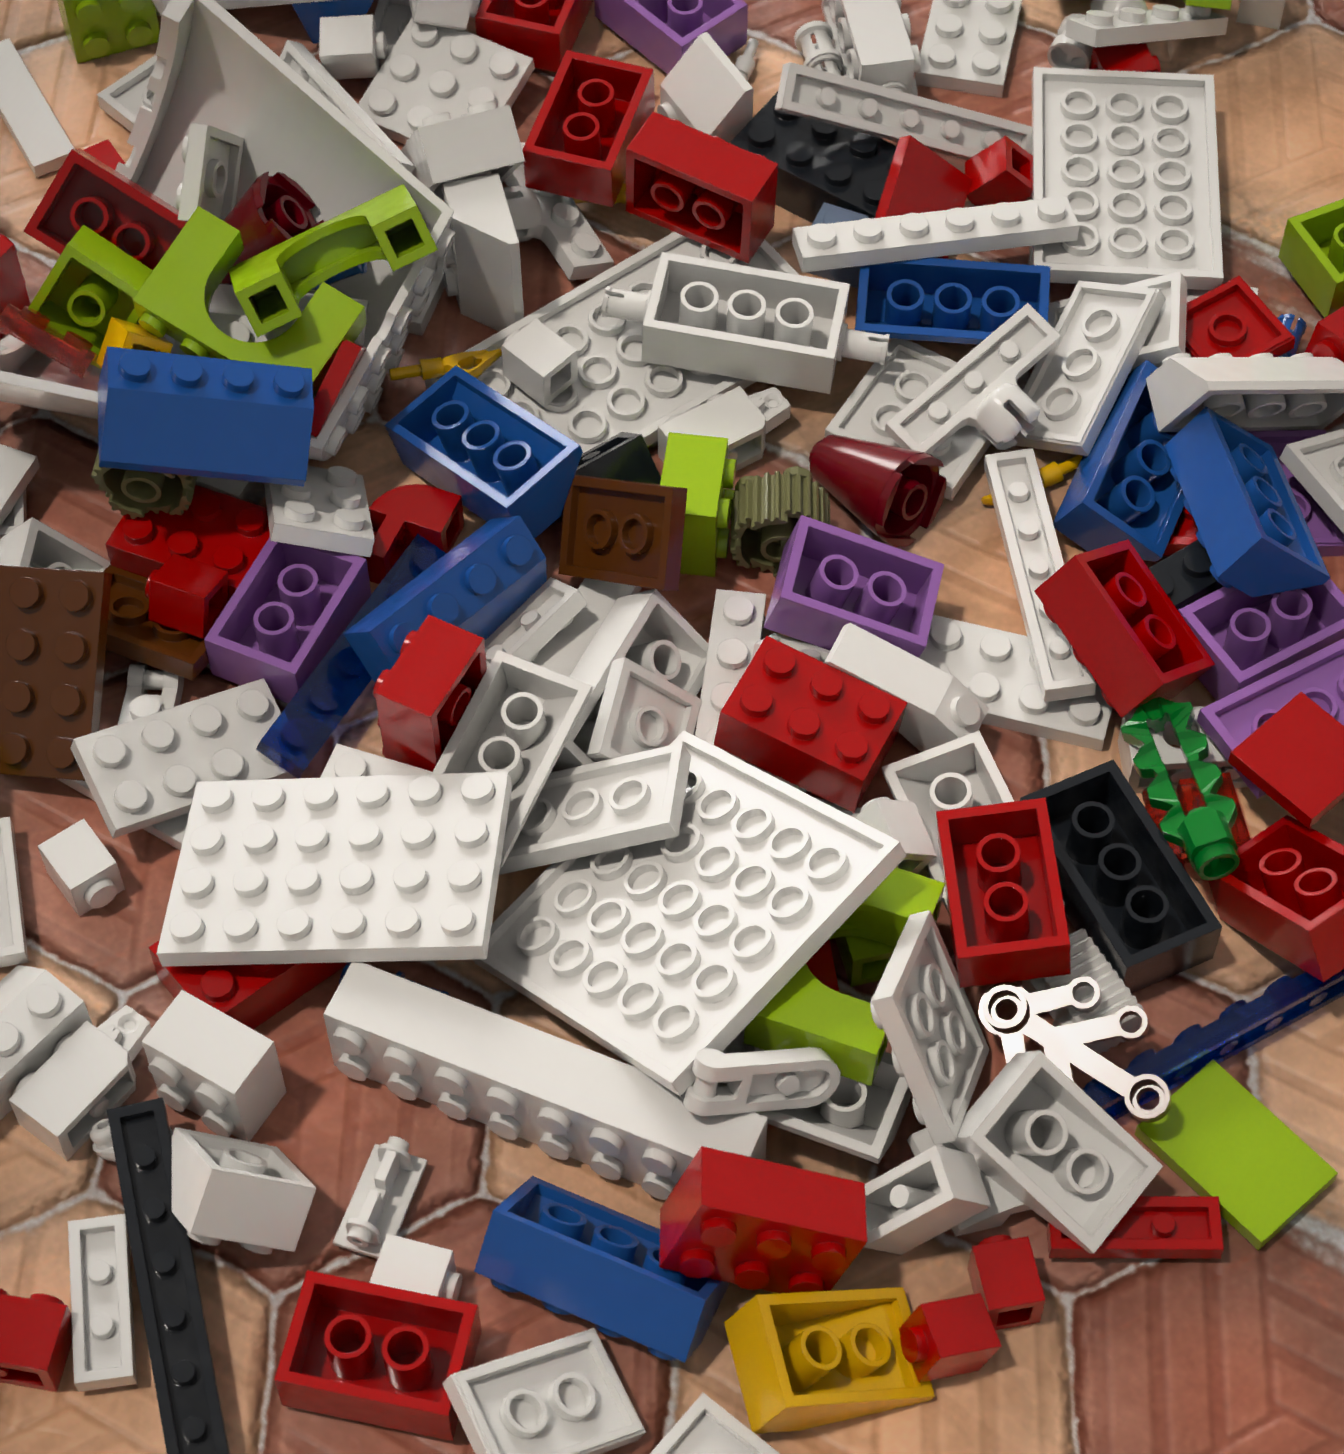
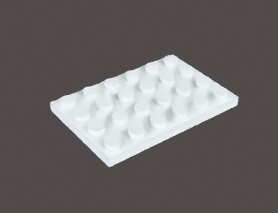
(1137, 171)
(338, 870)

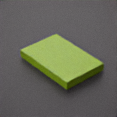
(1237, 1150)

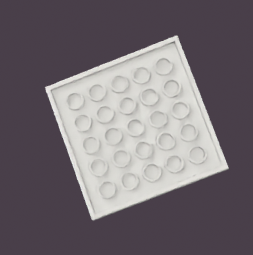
(692, 931)

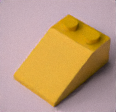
(822, 1357)

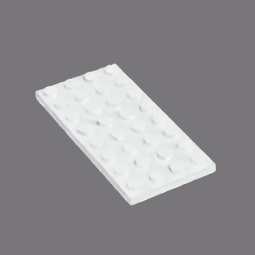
(613, 385)

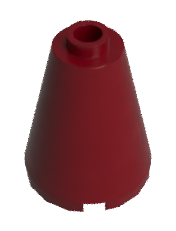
(270, 214)
(881, 484)

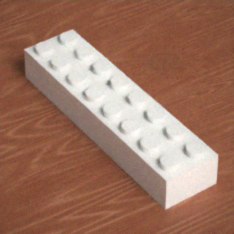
(524, 1082)

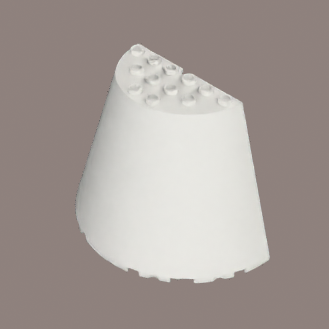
(229, 79)

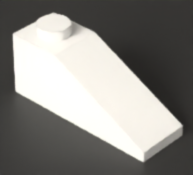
(937, 702)

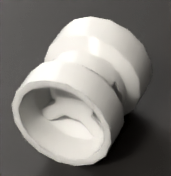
(1069, 52)

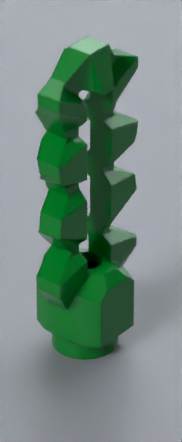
(1205, 830)

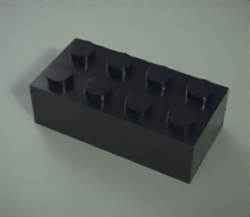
(818, 162)
(1125, 879)

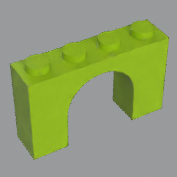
(375, 230)
(180, 292)
(818, 1017)

